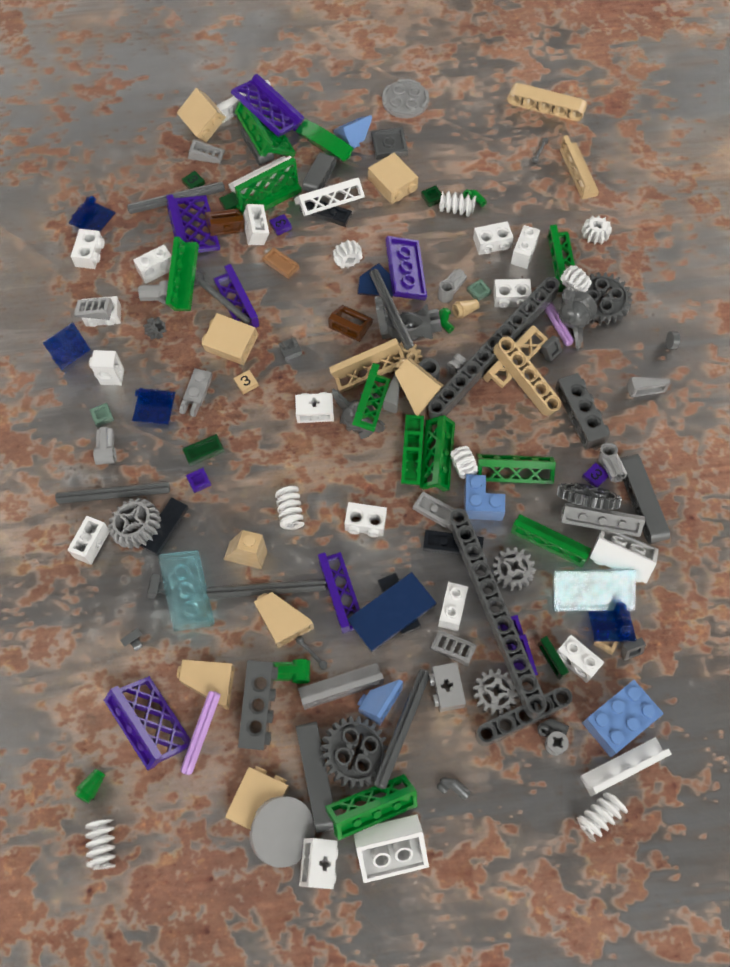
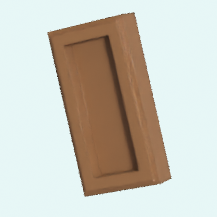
(280, 263)

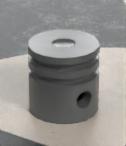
(431, 366)

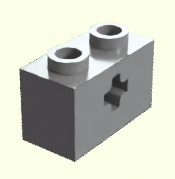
(448, 675)

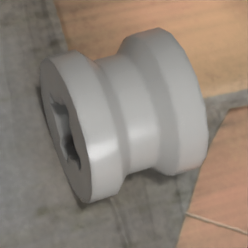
(456, 364)
(553, 746)

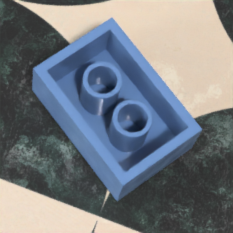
(622, 718)

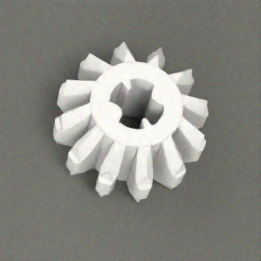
(596, 230)
(347, 254)
(575, 279)
(464, 461)

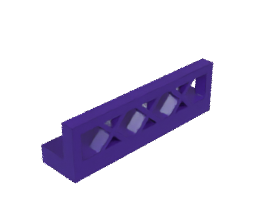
(244, 301)
(333, 589)

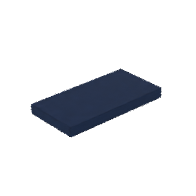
(391, 612)

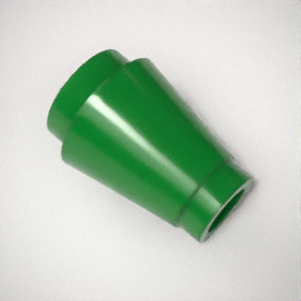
(89, 786)

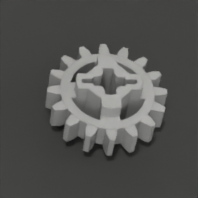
(506, 564)
(487, 690)

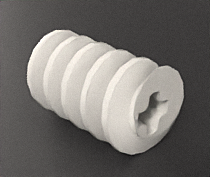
(455, 203)
(289, 508)
(600, 815)
(99, 845)

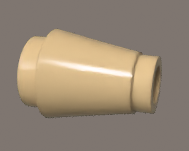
(464, 308)

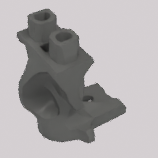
(417, 324)

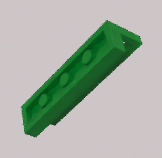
(556, 253)
(182, 275)
(362, 407)
(441, 451)
(519, 462)
(550, 540)
(375, 810)

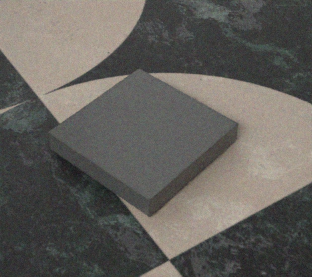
(388, 142)

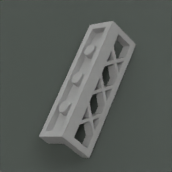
(602, 519)
(341, 686)

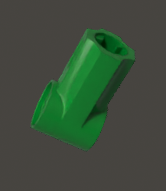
(296, 671)

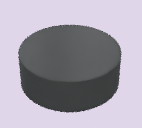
(673, 340)

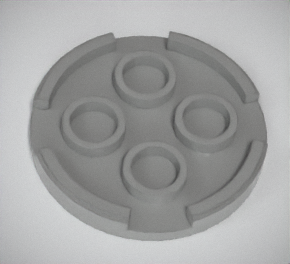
(405, 98)
(280, 831)

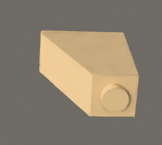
(417, 384)
(247, 549)
(282, 619)
(207, 677)

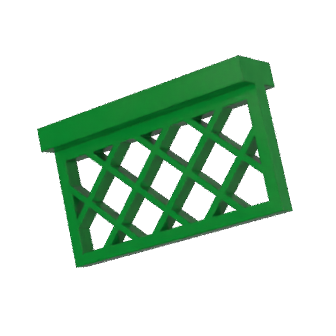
(261, 135)
(272, 194)

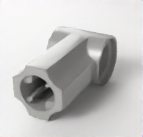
(450, 286)
(154, 292)
(105, 450)
(611, 462)

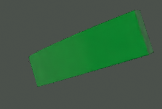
(325, 140)
(412, 450)

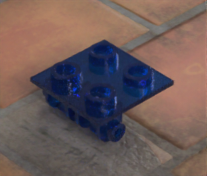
(91, 215)
(66, 346)
(153, 406)
(612, 624)

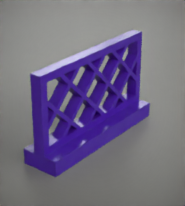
(271, 99)
(177, 221)
(134, 726)

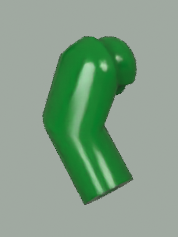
(479, 198)
(444, 317)

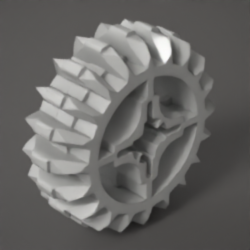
(134, 523)

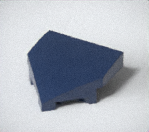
(367, 286)

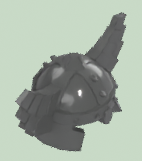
(576, 312)
(348, 414)

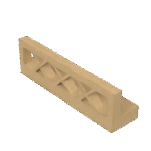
(578, 169)
(364, 361)
(498, 366)

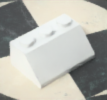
(625, 552)
(391, 848)

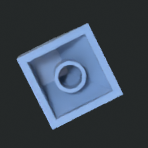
(354, 131)
(380, 701)

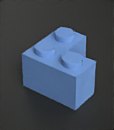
(480, 504)

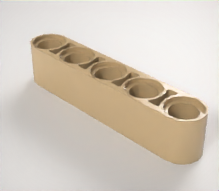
(547, 102)
(536, 380)

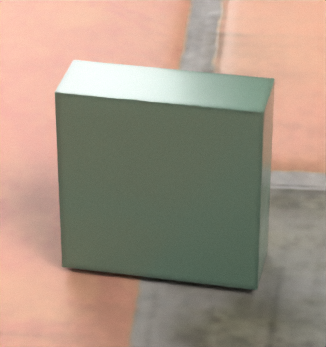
(479, 290)
(101, 414)

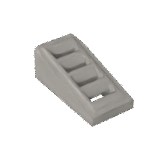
(197, 149)
(105, 313)
(646, 386)
(392, 396)
(450, 653)

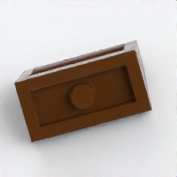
(224, 225)
(347, 327)

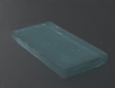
(593, 589)
(186, 590)

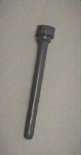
(199, 280)

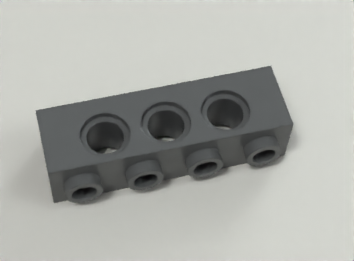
(589, 436)
(247, 736)

